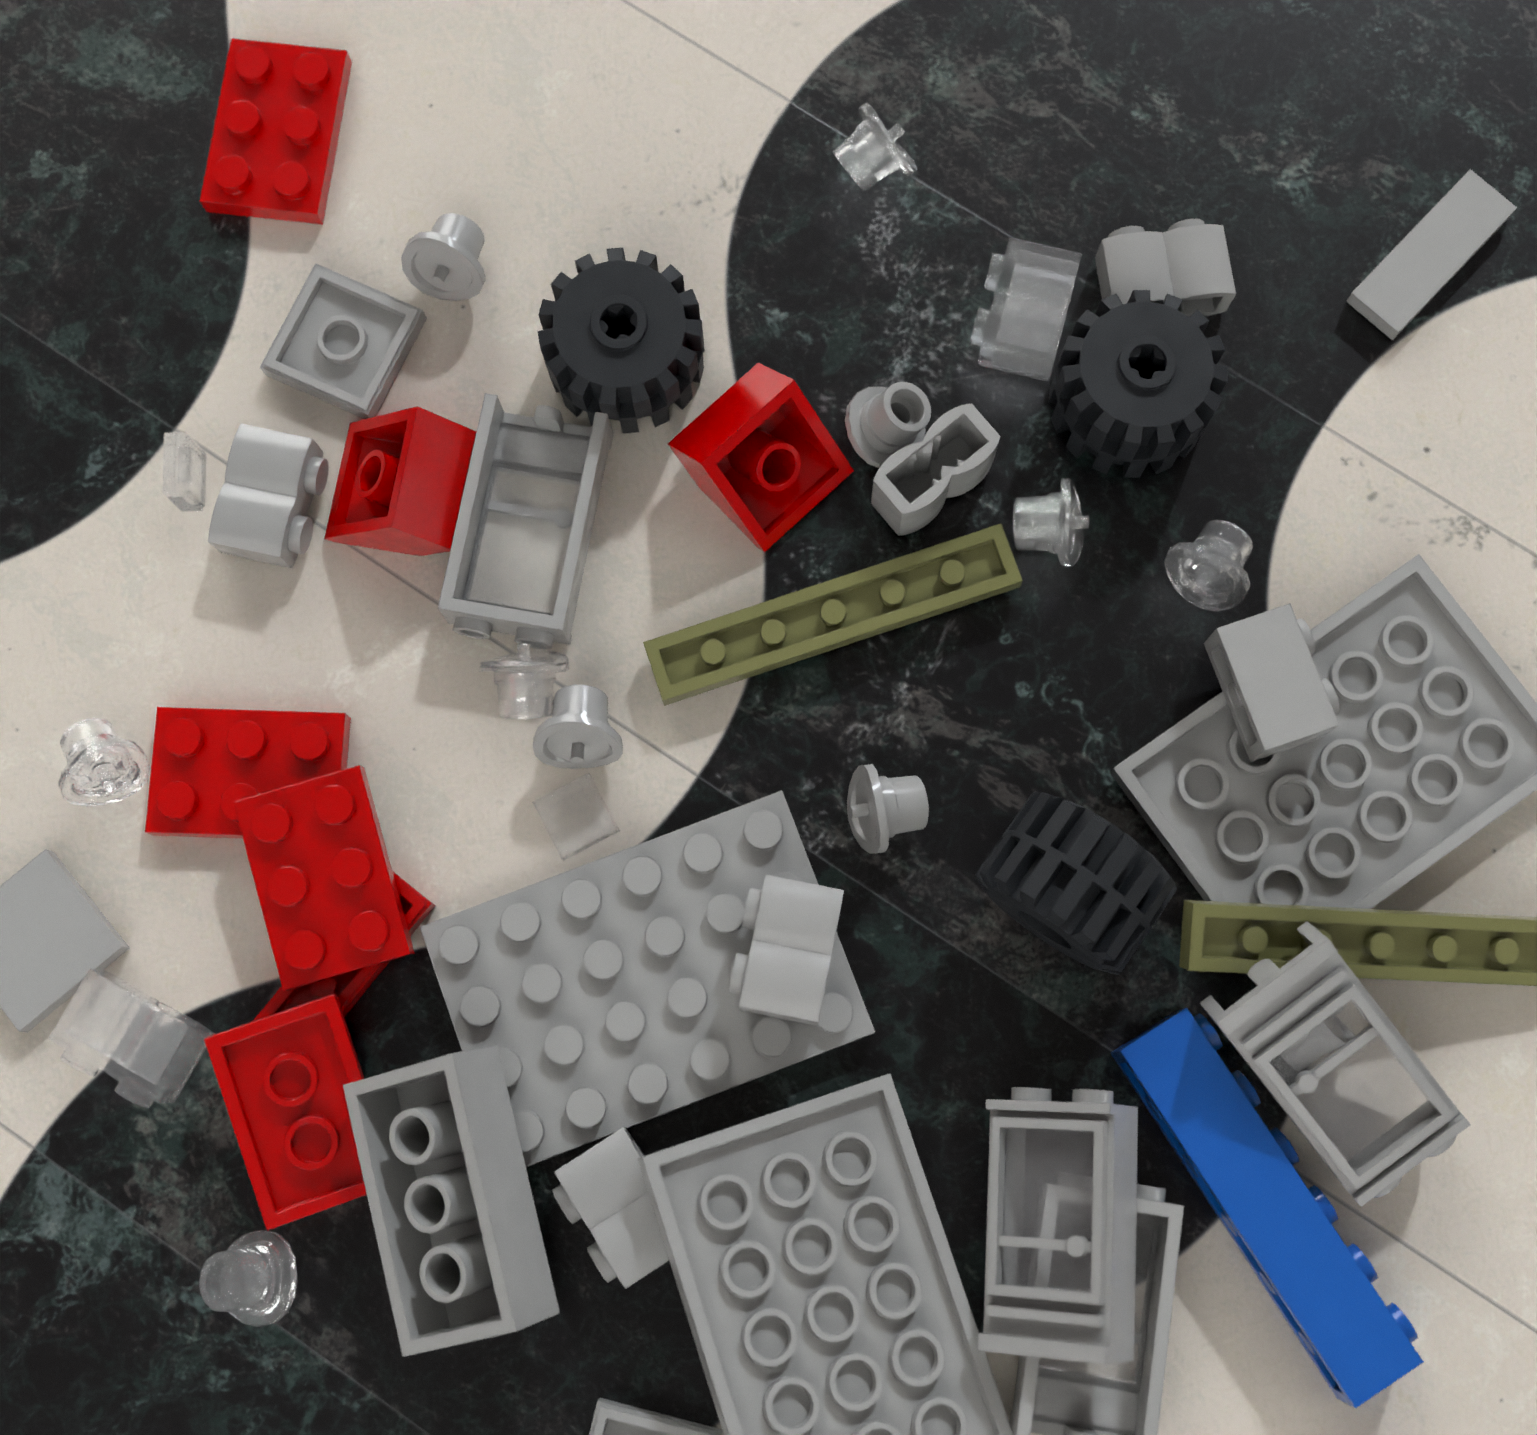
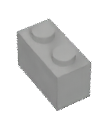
(1272, 682)

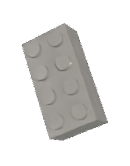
(451, 1201)

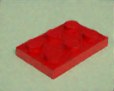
(276, 131)
(226, 755)
(323, 878)
(290, 1107)

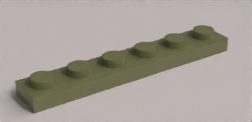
(832, 614)
(1370, 941)

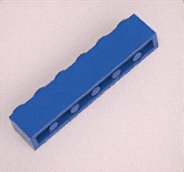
(1268, 1208)

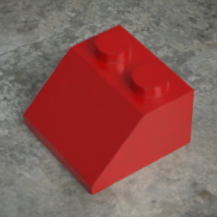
(762, 455)
(401, 483)

